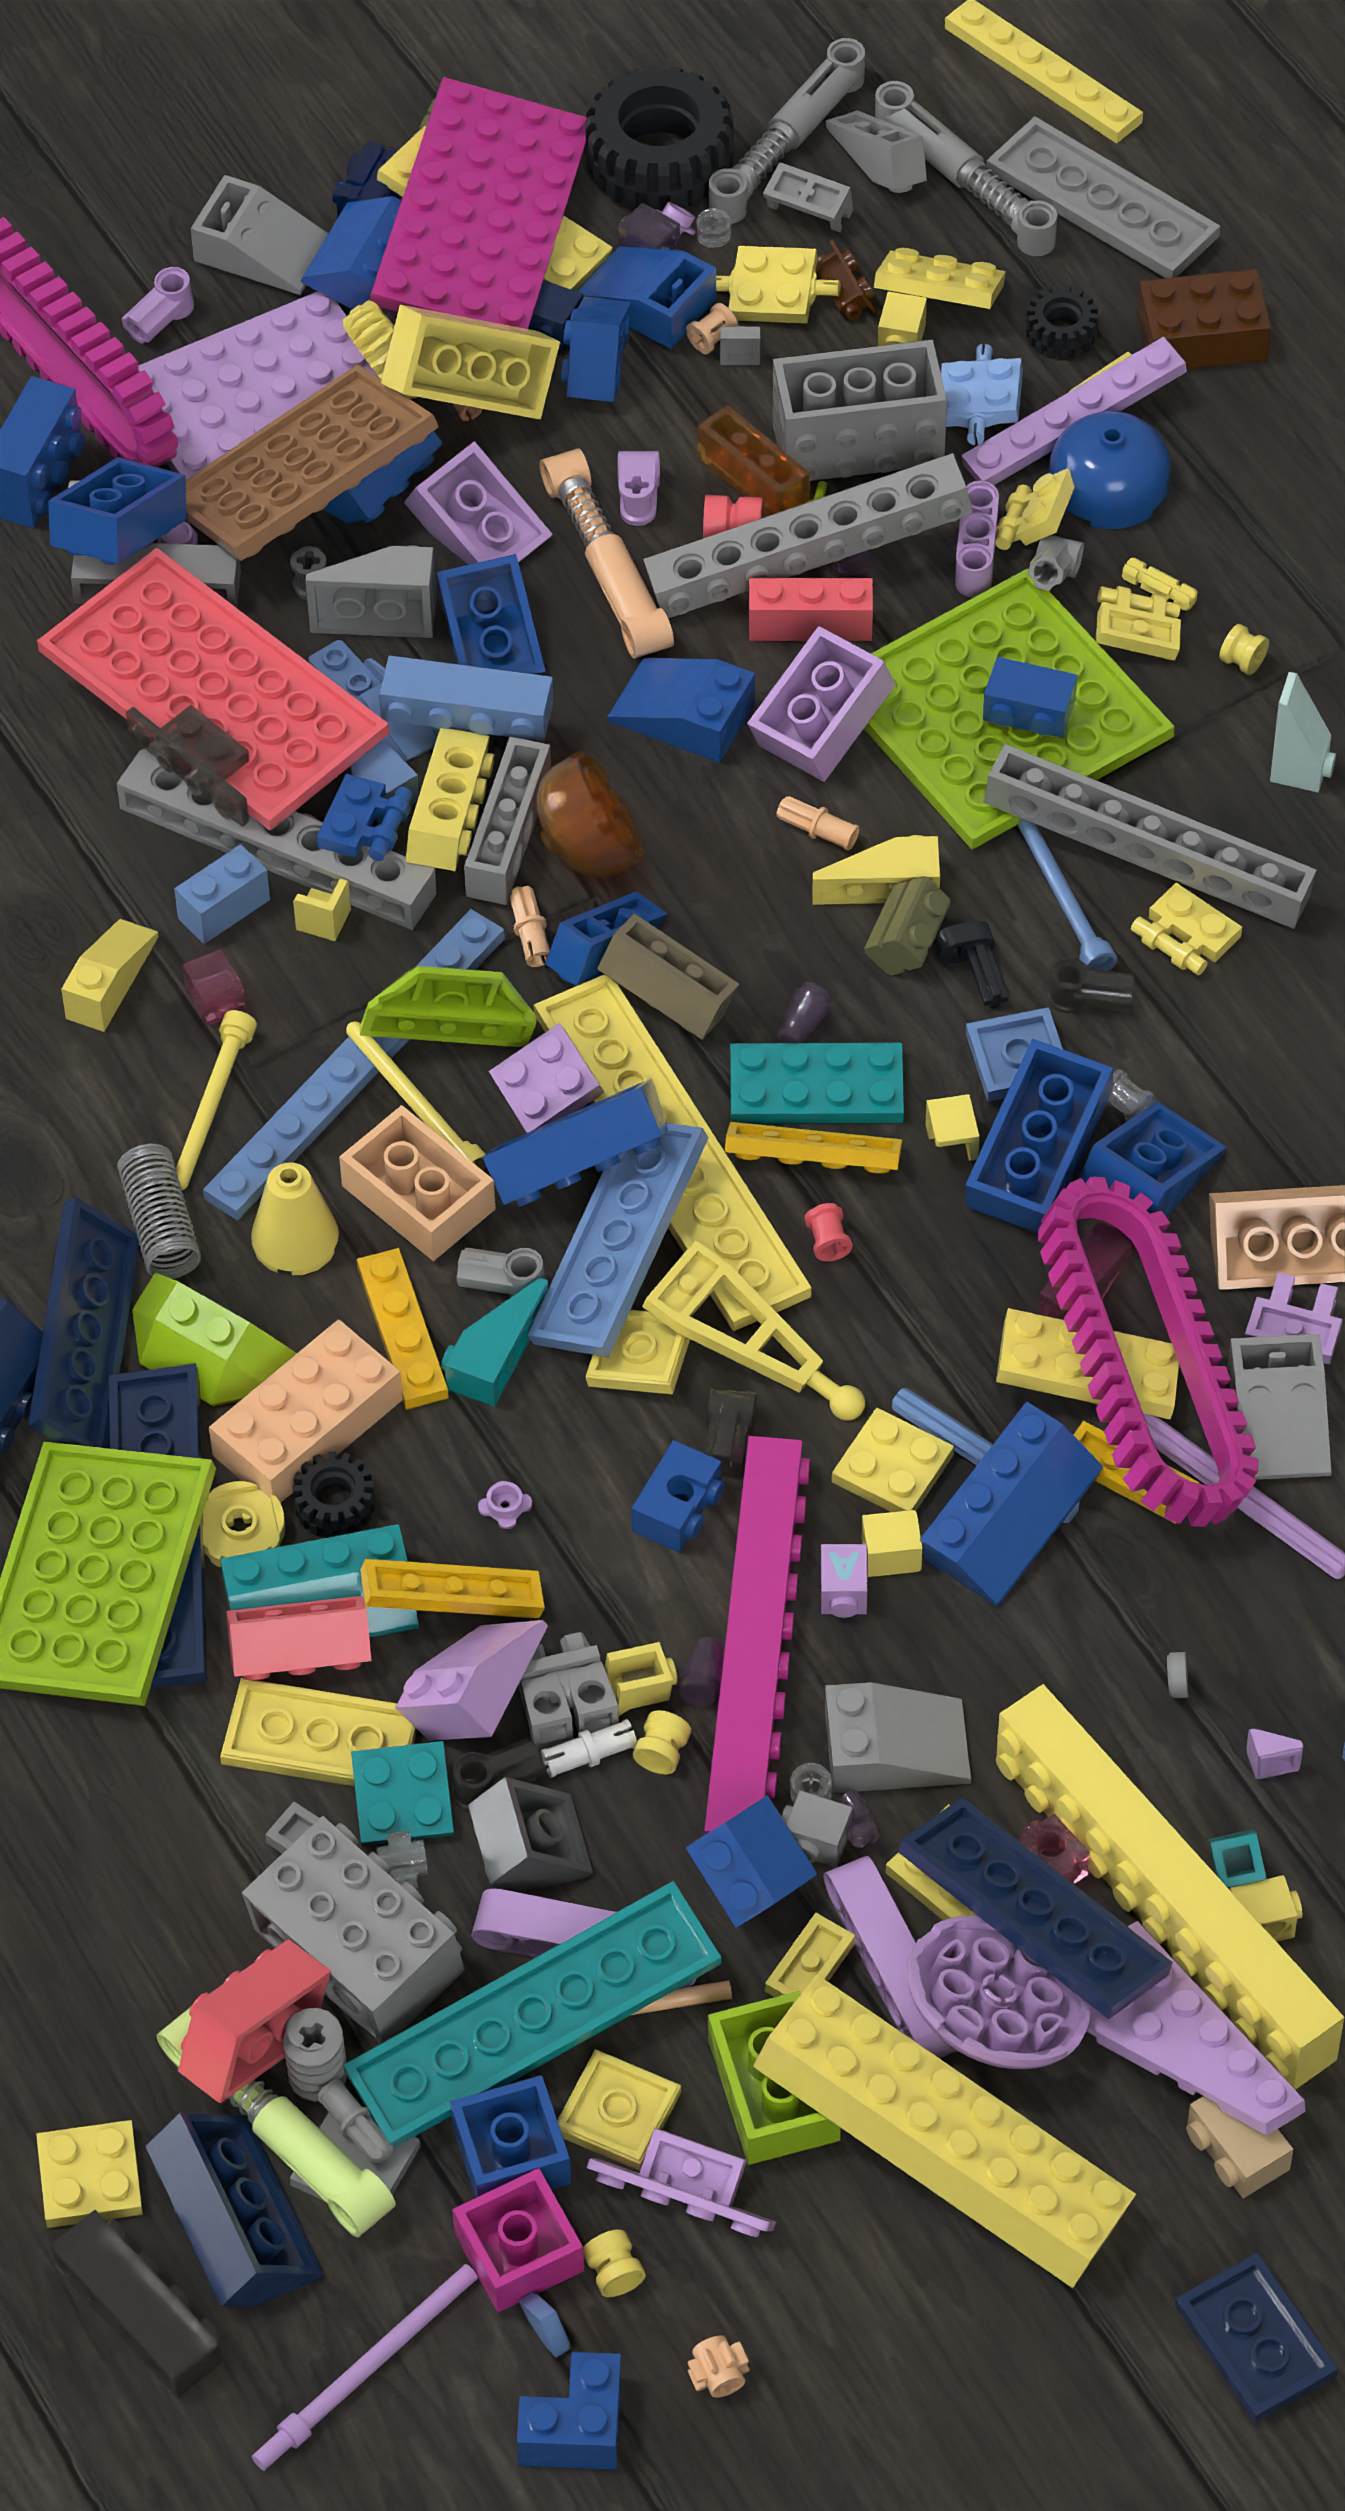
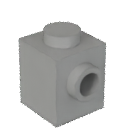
(819, 1827)

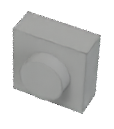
(739, 345)
(290, 1827)

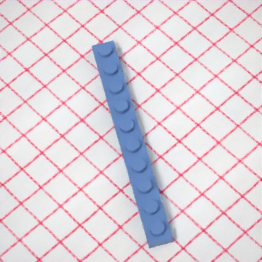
(334, 1084)

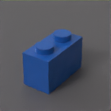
(1029, 697)

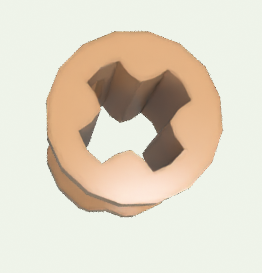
(710, 336)

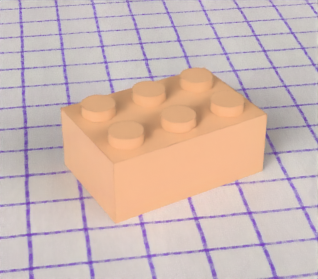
(417, 1183)

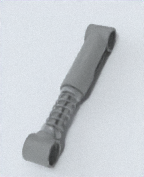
(837, 75)
(1032, 221)

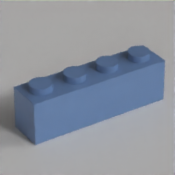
(466, 698)

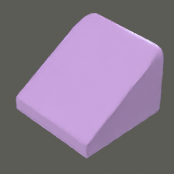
(1272, 1753)

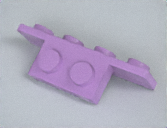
(690, 2174)

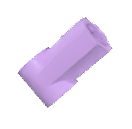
(166, 302)

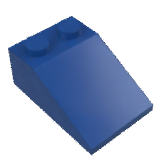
(490, 616)
(687, 703)
(1154, 1156)

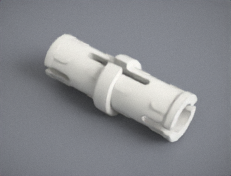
(588, 1748)

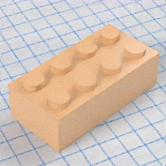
(306, 1409)

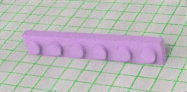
(1108, 391)

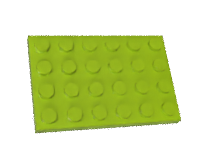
(97, 1570)

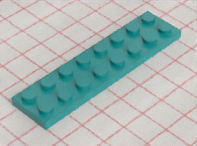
(533, 2013)

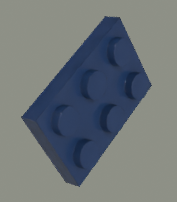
(1256, 2337)

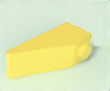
(873, 872)
(106, 974)

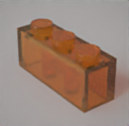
(752, 462)

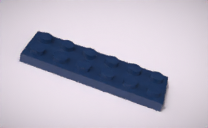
(84, 1326)
(1035, 1908)

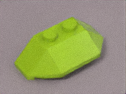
(451, 1008)
(187, 1328)

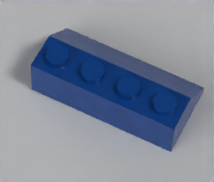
(577, 1142)
(1010, 1504)

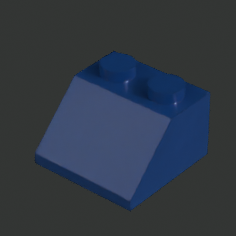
(751, 1861)

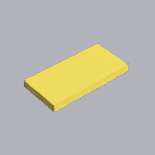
(308, 1731)

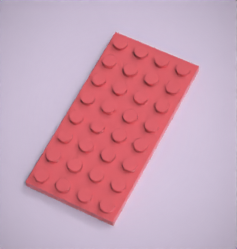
(173, 643)

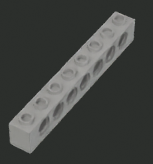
(809, 535)
(1149, 836)
(384, 888)

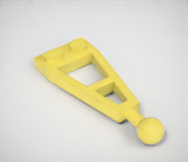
(689, 1286)

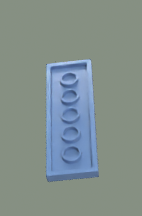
(616, 1244)

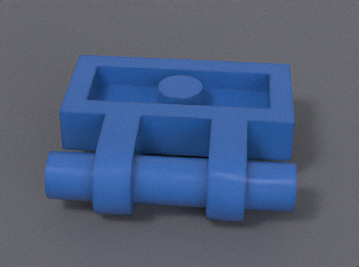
(353, 813)

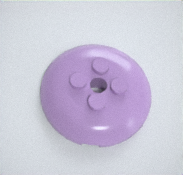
(993, 1997)

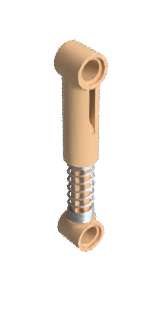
(641, 623)

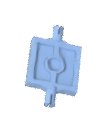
(982, 392)

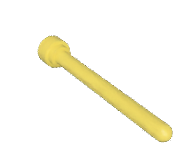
(235, 1031)
(412, 1095)

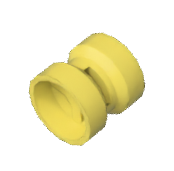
(661, 1742)
(613, 2262)

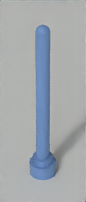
(1094, 950)

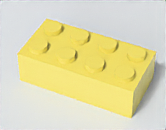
(470, 362)

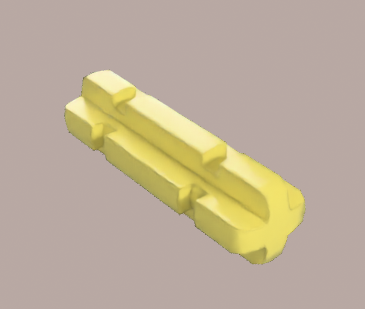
(1159, 583)

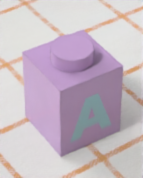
(844, 1579)

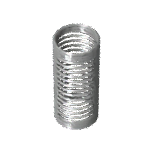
(143, 1181)

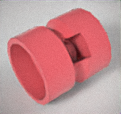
(724, 515)

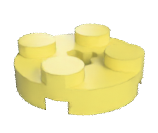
(243, 1501)

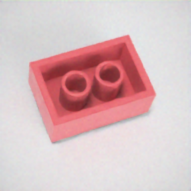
(243, 2022)

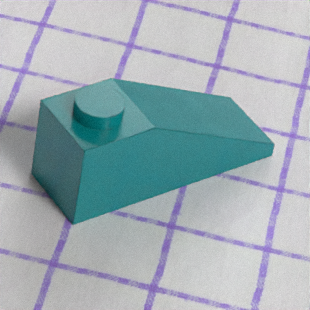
(493, 1346)

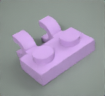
(1279, 1318)

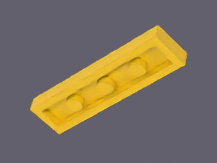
(802, 1145)
(402, 1327)
(452, 1588)

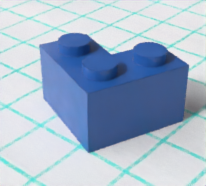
(596, 344)
(579, 2428)

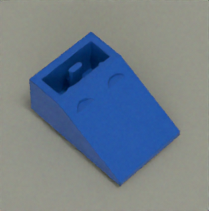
(663, 287)

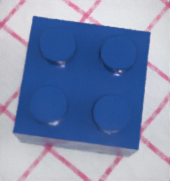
(509, 2135)

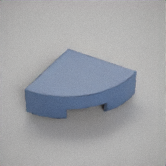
(545, 2323)

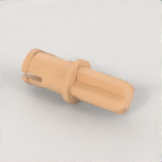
(818, 822)
(529, 926)

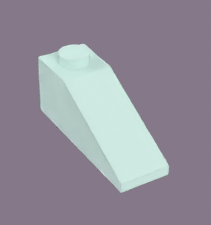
(1301, 740)

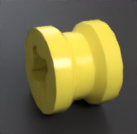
(1244, 649)

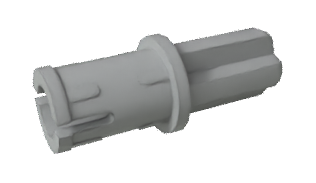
(355, 2121)

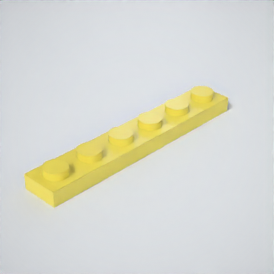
(1044, 70)

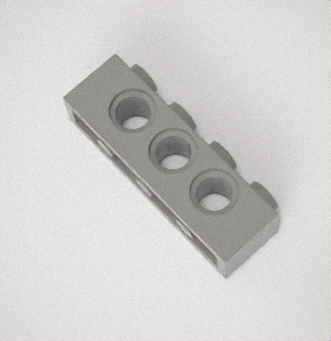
(506, 822)

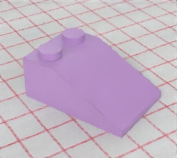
(476, 510)
(470, 1682)

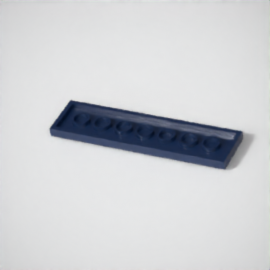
(162, 1415)

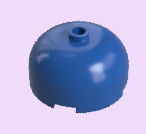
(1116, 468)

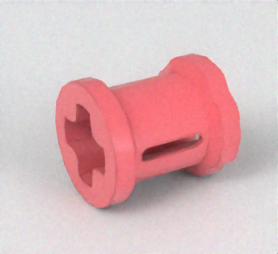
(828, 1232)

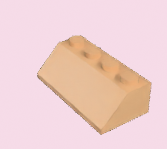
(1278, 1232)

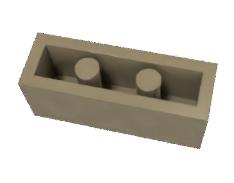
(668, 976)

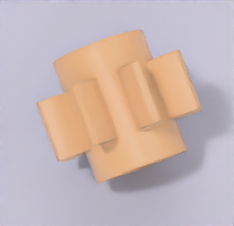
(718, 2366)

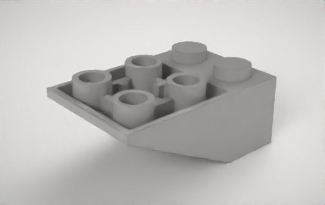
(255, 236)
(1283, 1403)

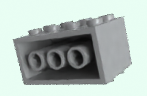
(860, 409)
(359, 1923)

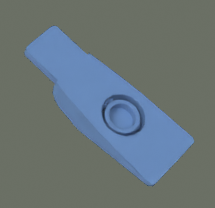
(364, 684)

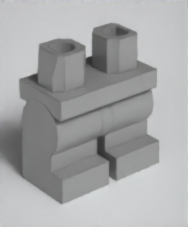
(564, 1682)

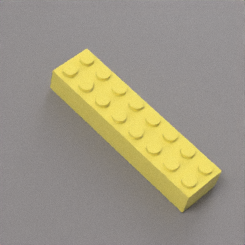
(944, 2130)

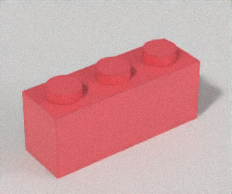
(796, 606)
(298, 1637)

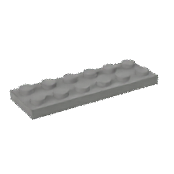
(1103, 198)

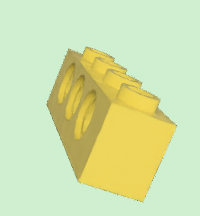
(449, 798)

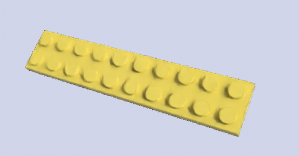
(716, 1202)

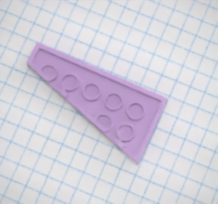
(1193, 2042)

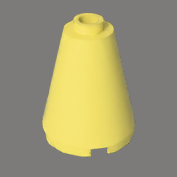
(293, 1223)

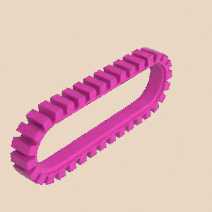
(134, 423)
(1106, 1364)

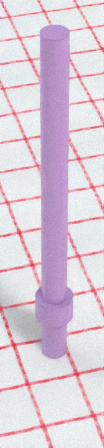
(296, 2428)

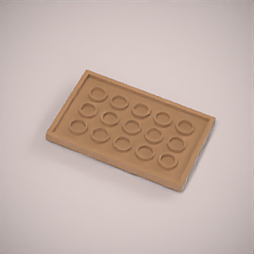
(303, 461)

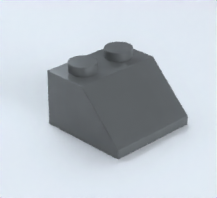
(529, 1836)

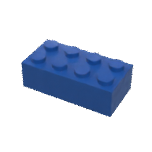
(1039, 1135)

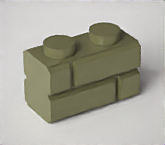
(907, 925)

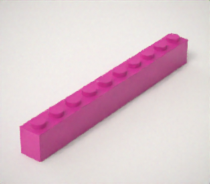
(757, 1628)

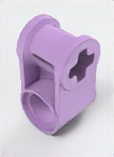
(638, 485)

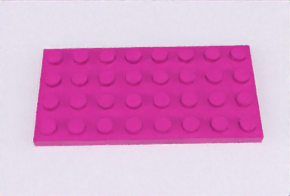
(481, 206)

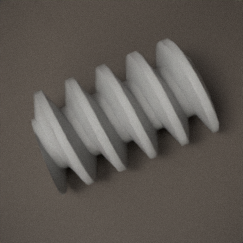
(313, 2051)

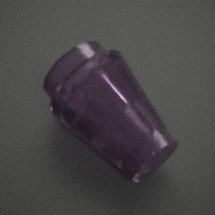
(804, 1013)
(702, 1673)

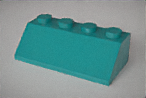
(317, 1572)

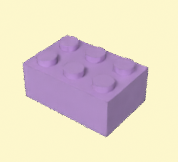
(821, 703)

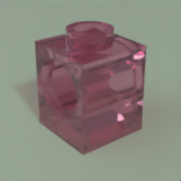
(213, 986)
(1054, 1835)

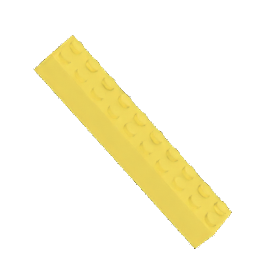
(1169, 1887)

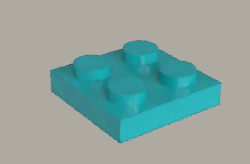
(402, 1792)

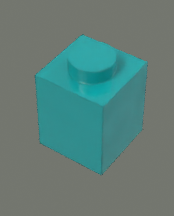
(1237, 1858)

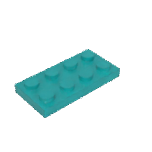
(816, 1083)

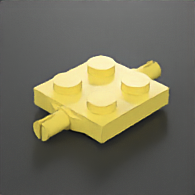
(774, 284)

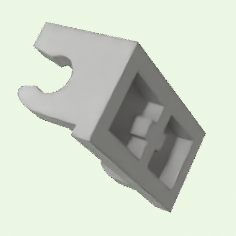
(809, 194)

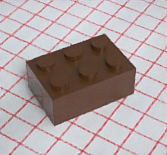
(1207, 317)

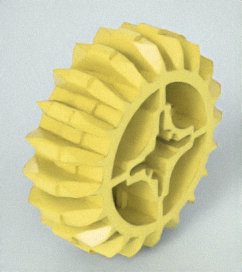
(371, 334)

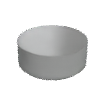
(1177, 1674)

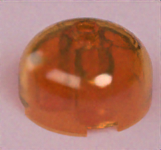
(586, 819)

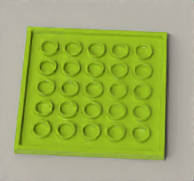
(935, 710)

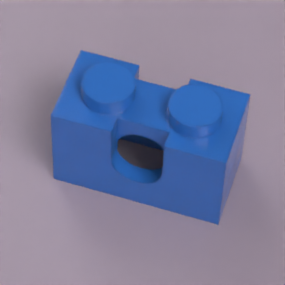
(680, 1474)

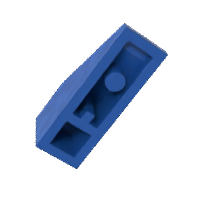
(585, 938)

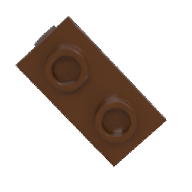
(854, 292)

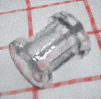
(1128, 1096)

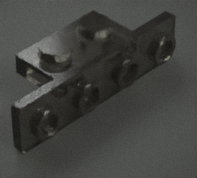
(197, 754)

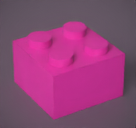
(518, 2240)

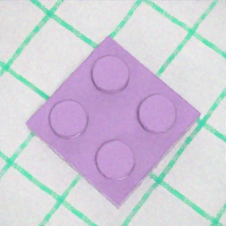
(546, 1079)

